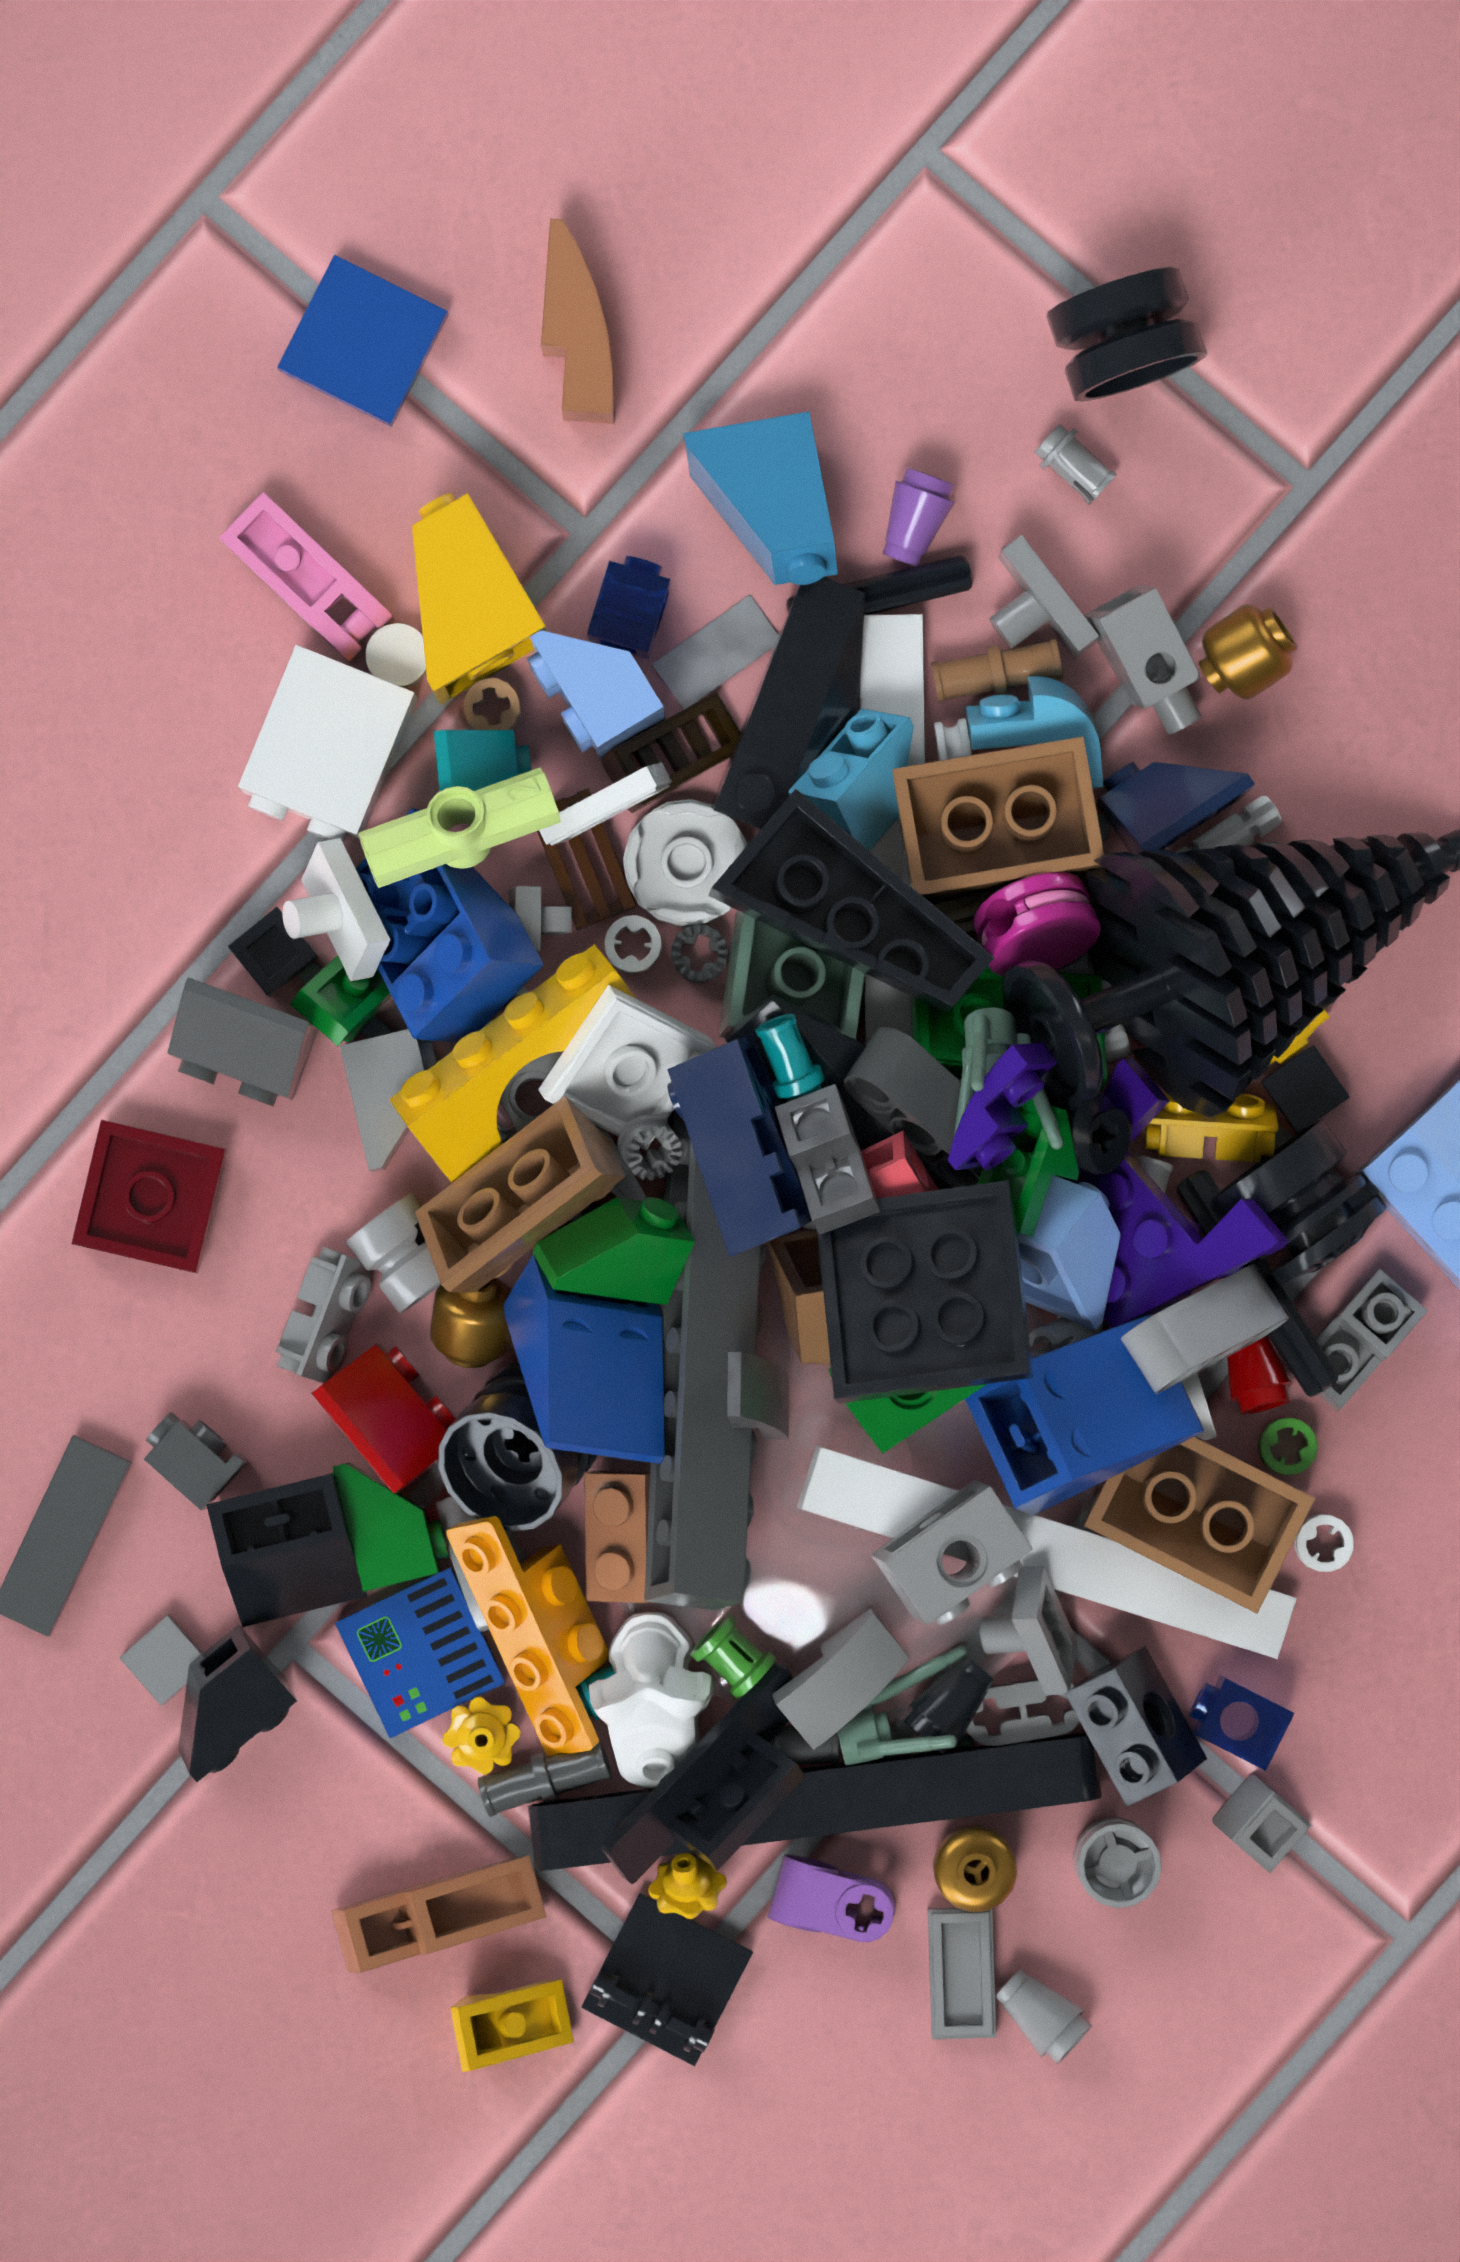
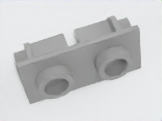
(319, 1343)

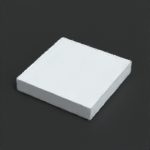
(621, 1062)

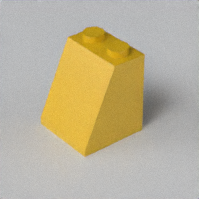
(468, 599)

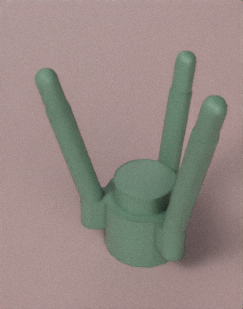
(987, 1037)
(869, 1734)

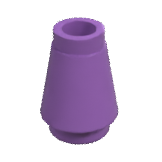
(916, 515)

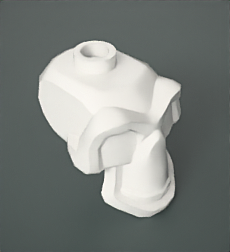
(651, 1698)

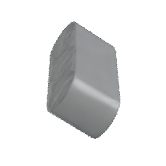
(1204, 1328)

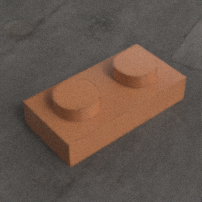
(616, 1535)

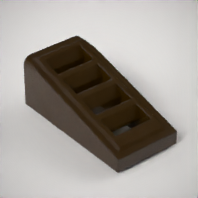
(620, 765)

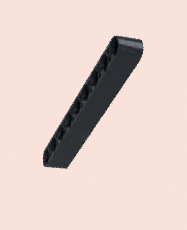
(856, 1797)

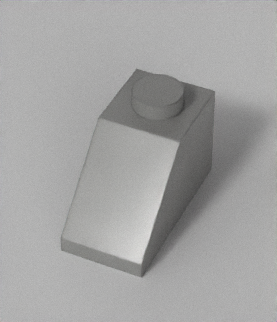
(375, 1073)

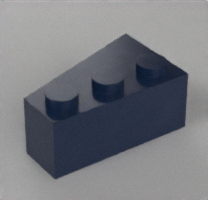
(739, 1143)

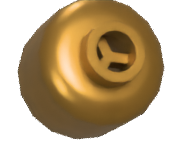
(1247, 651)
(471, 1326)
(974, 1844)

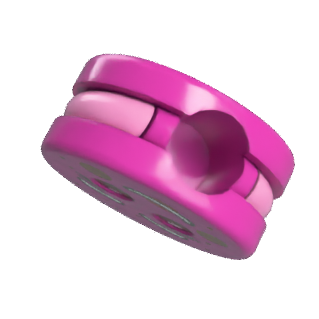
(1038, 920)

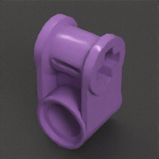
(817, 1897)

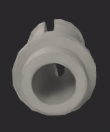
(1074, 463)

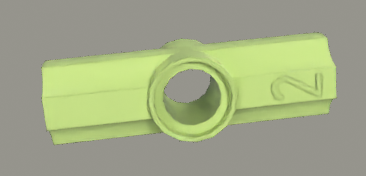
(495, 815)

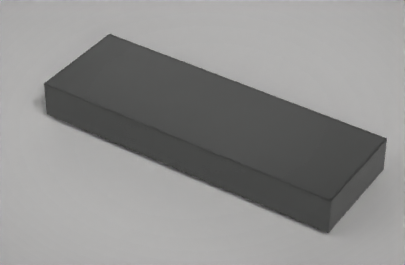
(62, 1535)

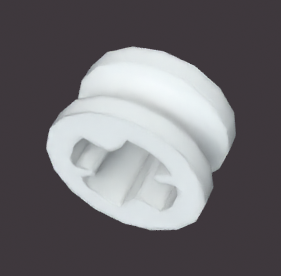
(952, 741)
(635, 925)
(1340, 1554)

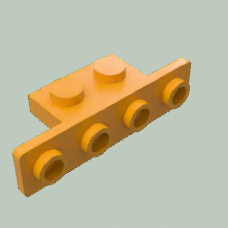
(538, 1629)

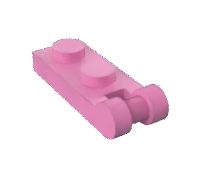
(303, 574)

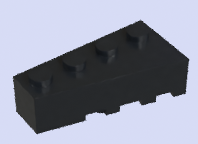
(844, 901)

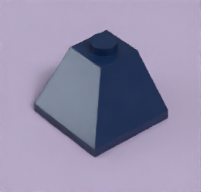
(1167, 801)

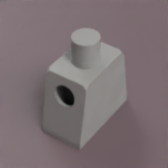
(1130, 633)

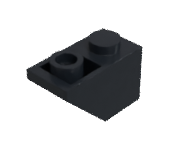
(229, 1700)

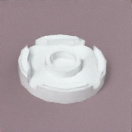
(678, 858)

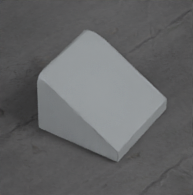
(1260, 1823)

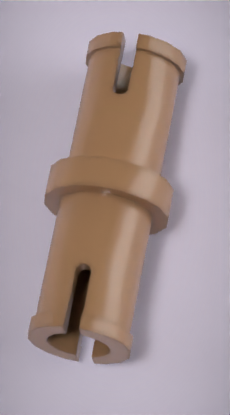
(996, 670)

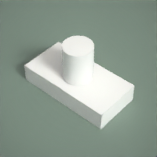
(339, 908)

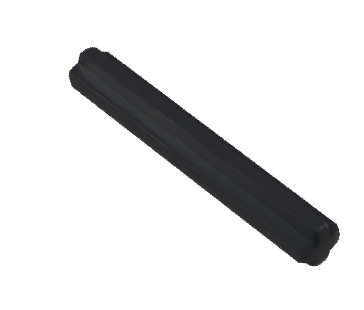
(1293, 1337)

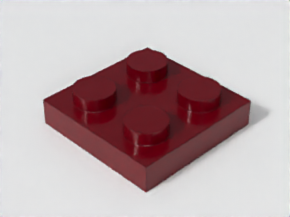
(149, 1196)

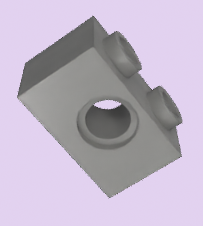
(915, 1556)

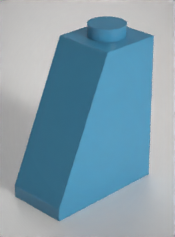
(769, 493)

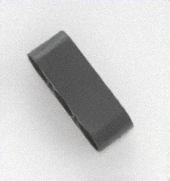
(911, 1093)

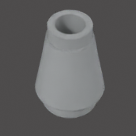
(1043, 2015)

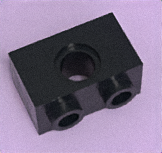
(1136, 1726)

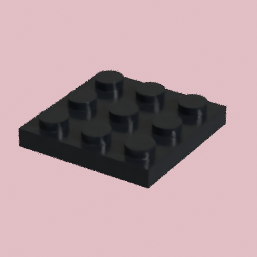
(926, 1295)

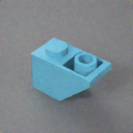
(855, 775)

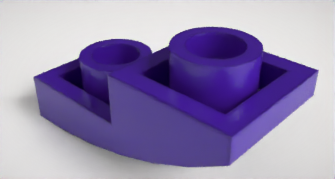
(991, 1116)

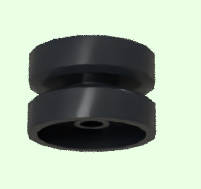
(1126, 334)

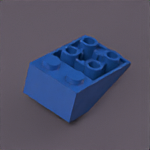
(450, 950)
(590, 1368)
(1078, 1420)

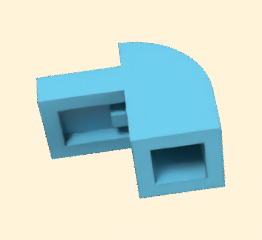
(1050, 715)

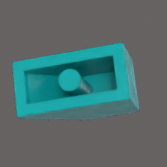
(478, 757)

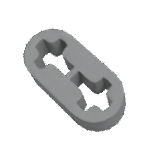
(1023, 1727)

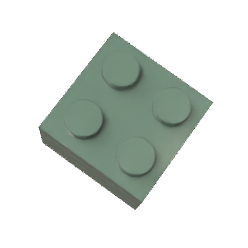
(775, 964)

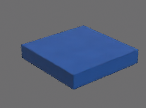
(362, 340)

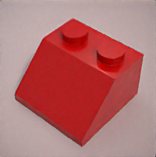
(386, 1415)

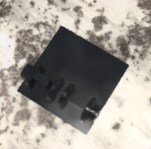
(667, 1980)

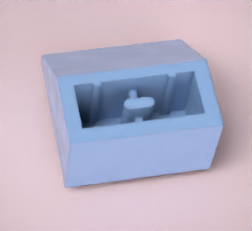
(600, 685)

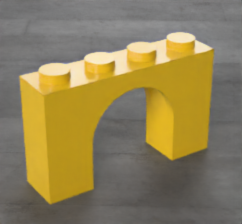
(458, 1098)

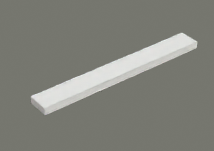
(893, 685)
(1073, 1558)

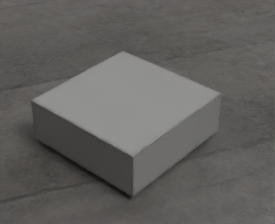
(162, 1659)

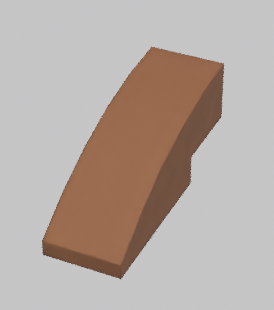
(576, 330)
(438, 1914)

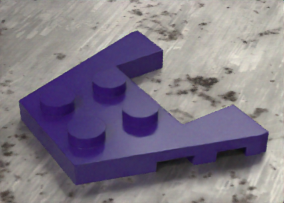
(1158, 1249)

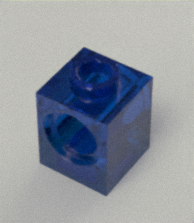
(630, 606)
(1263, 1738)

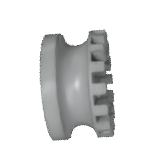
(654, 1161)

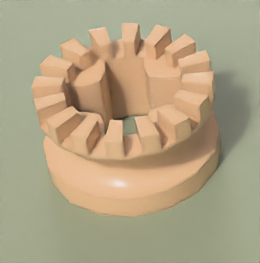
(475, 697)

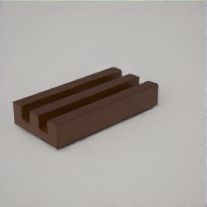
(602, 909)

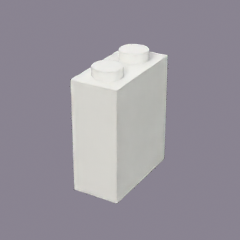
(326, 745)

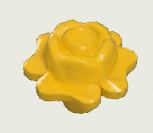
(481, 1735)
(686, 1886)

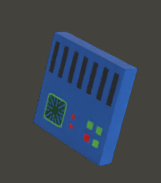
(420, 1652)

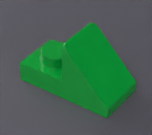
(339, 1005)
(1033, 1166)

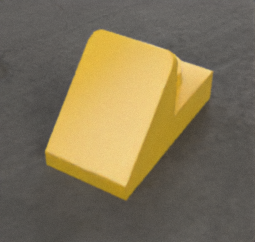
(511, 2024)

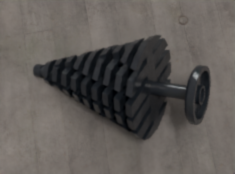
(1223, 956)

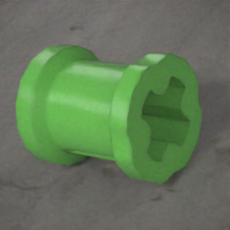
(733, 1656)

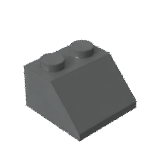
(240, 1040)

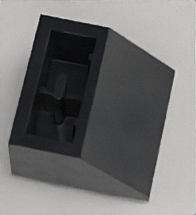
(285, 1550)

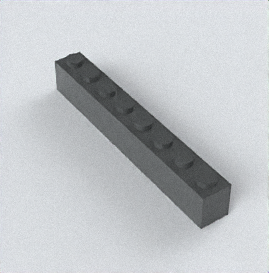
(702, 1485)

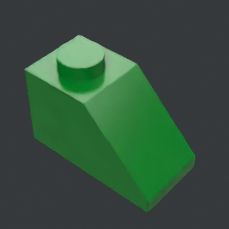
(619, 1251)
(387, 1531)

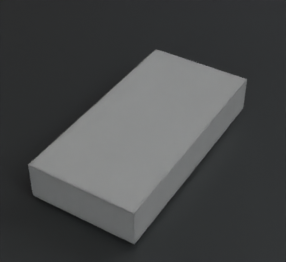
(961, 1974)

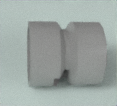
(399, 1251)
(1117, 1862)

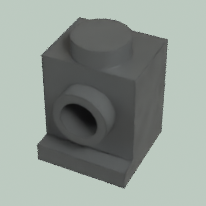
(192, 1459)

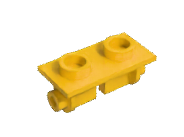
(1241, 1132)

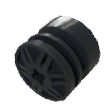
(1305, 1201)
(498, 1460)

